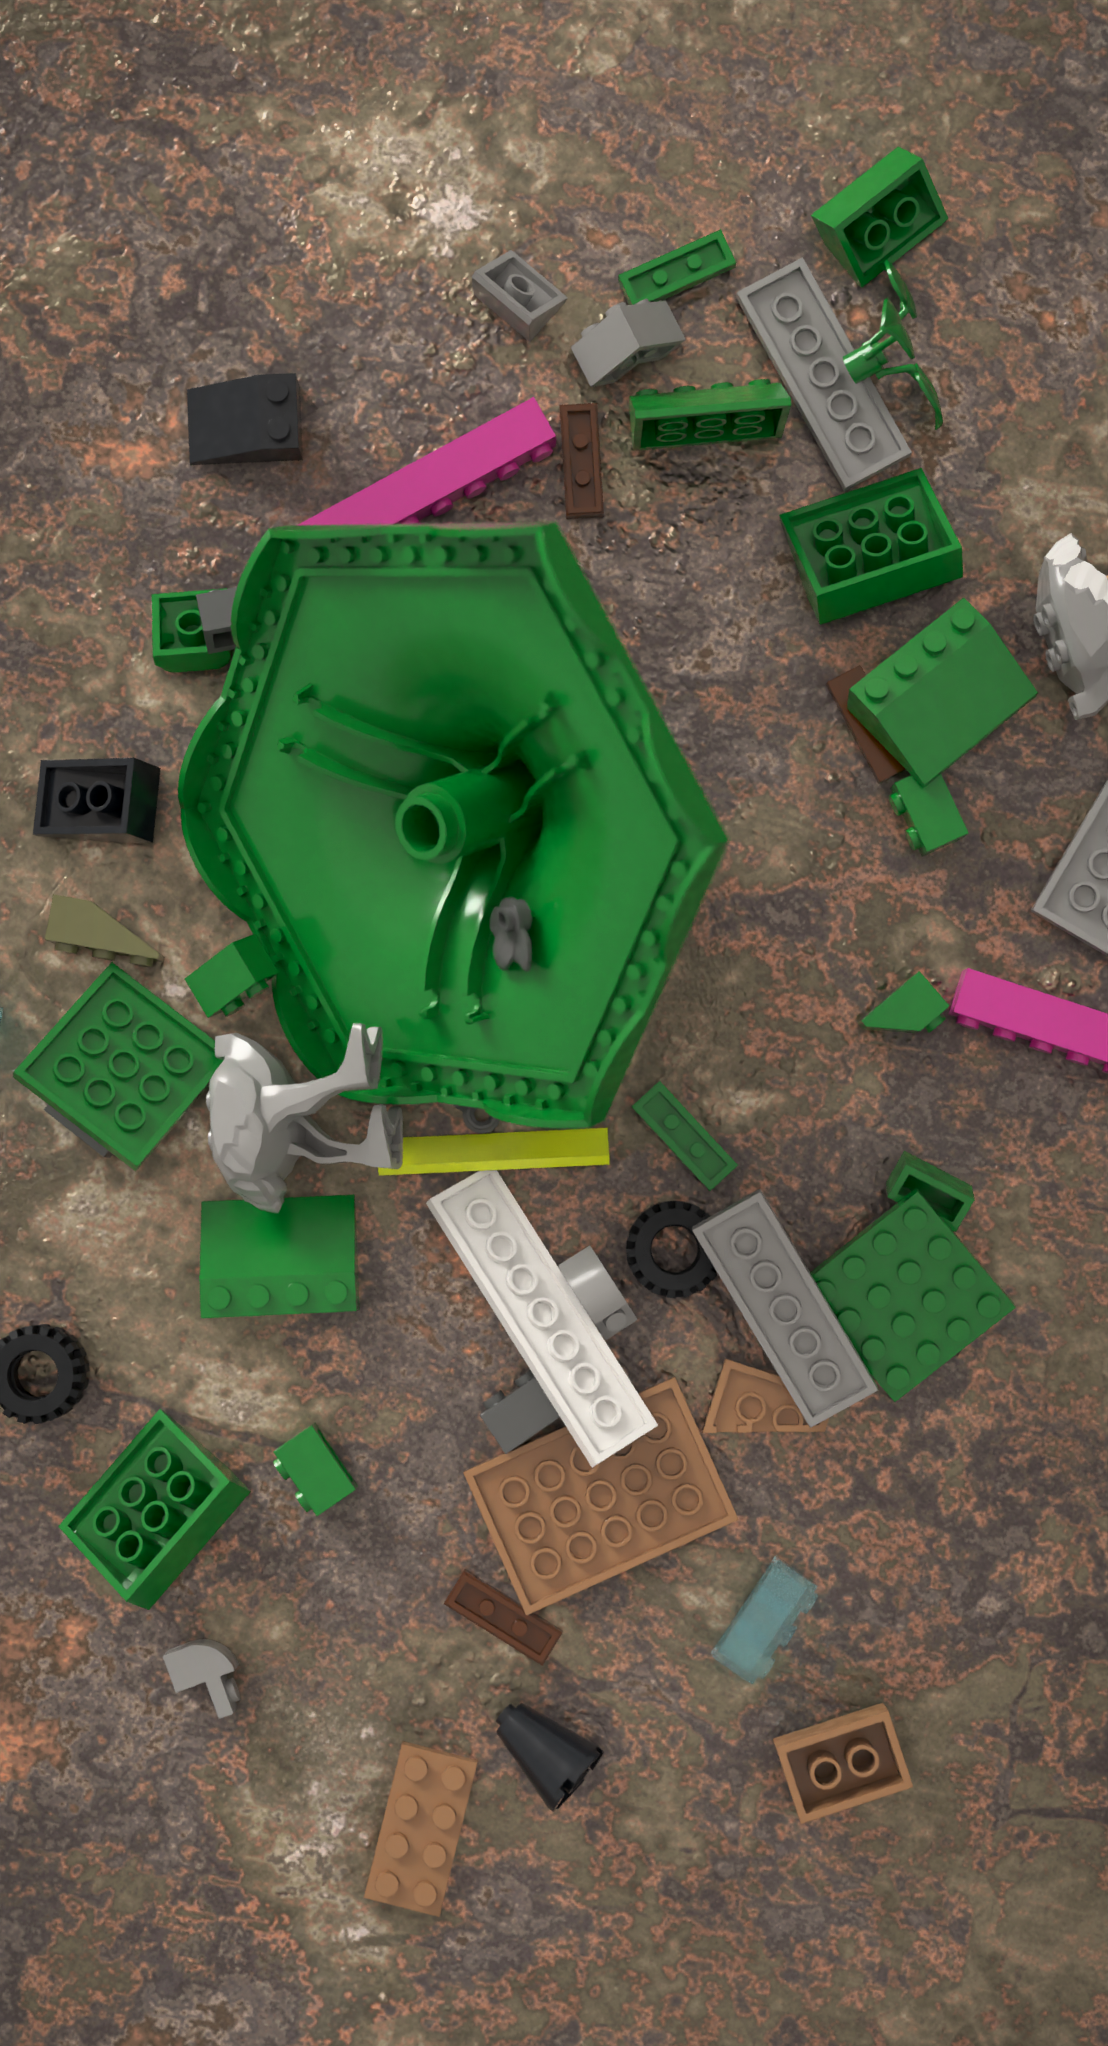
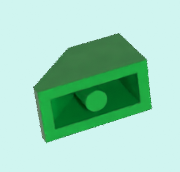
(908, 1008)

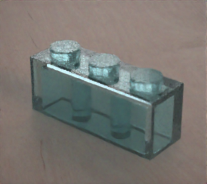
(765, 1620)

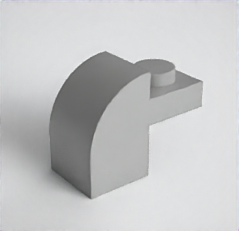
(597, 1292)
(209, 1663)

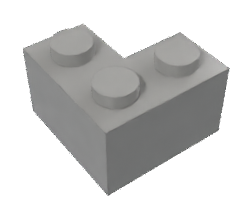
(625, 339)

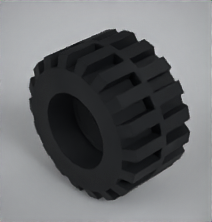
(640, 1254)
(70, 1369)

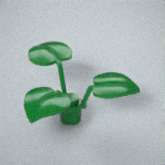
(871, 355)

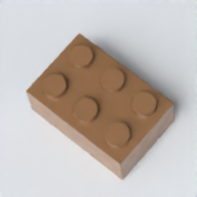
(842, 1763)

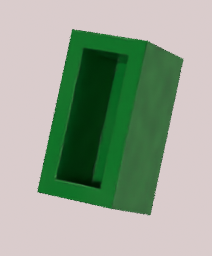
(928, 812)
(232, 976)
(943, 1191)
(314, 1470)

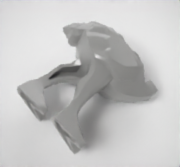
(265, 1123)

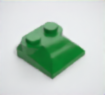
(179, 634)

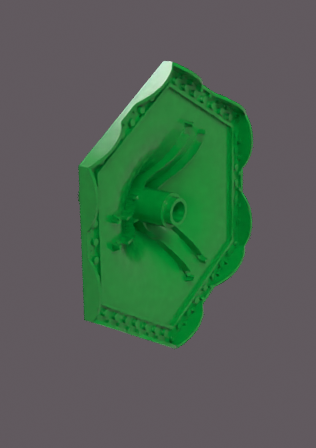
(403, 753)

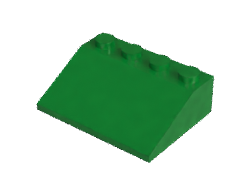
(708, 415)
(872, 546)
(941, 693)
(280, 1260)
(153, 1510)

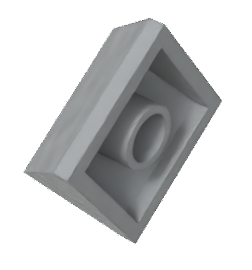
(517, 294)

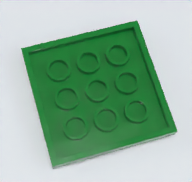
(121, 1066)
(909, 1294)

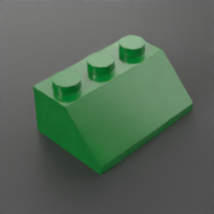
(880, 215)

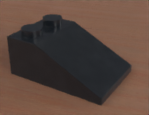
(245, 420)
(97, 800)

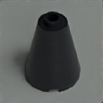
(547, 1752)

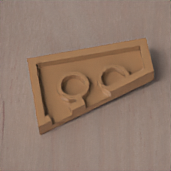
(754, 1402)

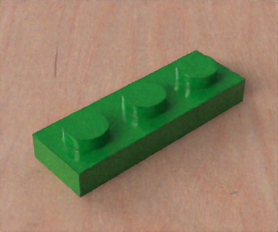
(678, 269)
(684, 1136)

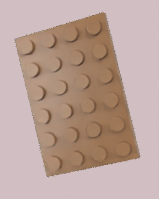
(578, 1524)

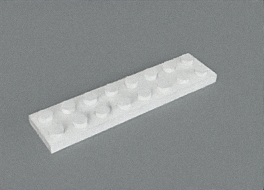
(542, 1315)

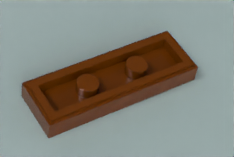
(581, 461)
(877, 757)
(503, 1617)

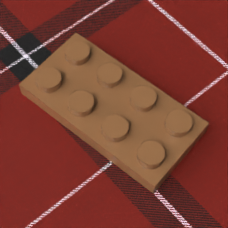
(420, 1829)

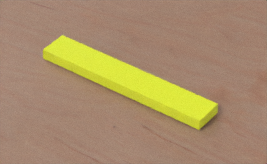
(503, 1151)

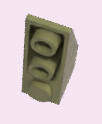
(85, 925)

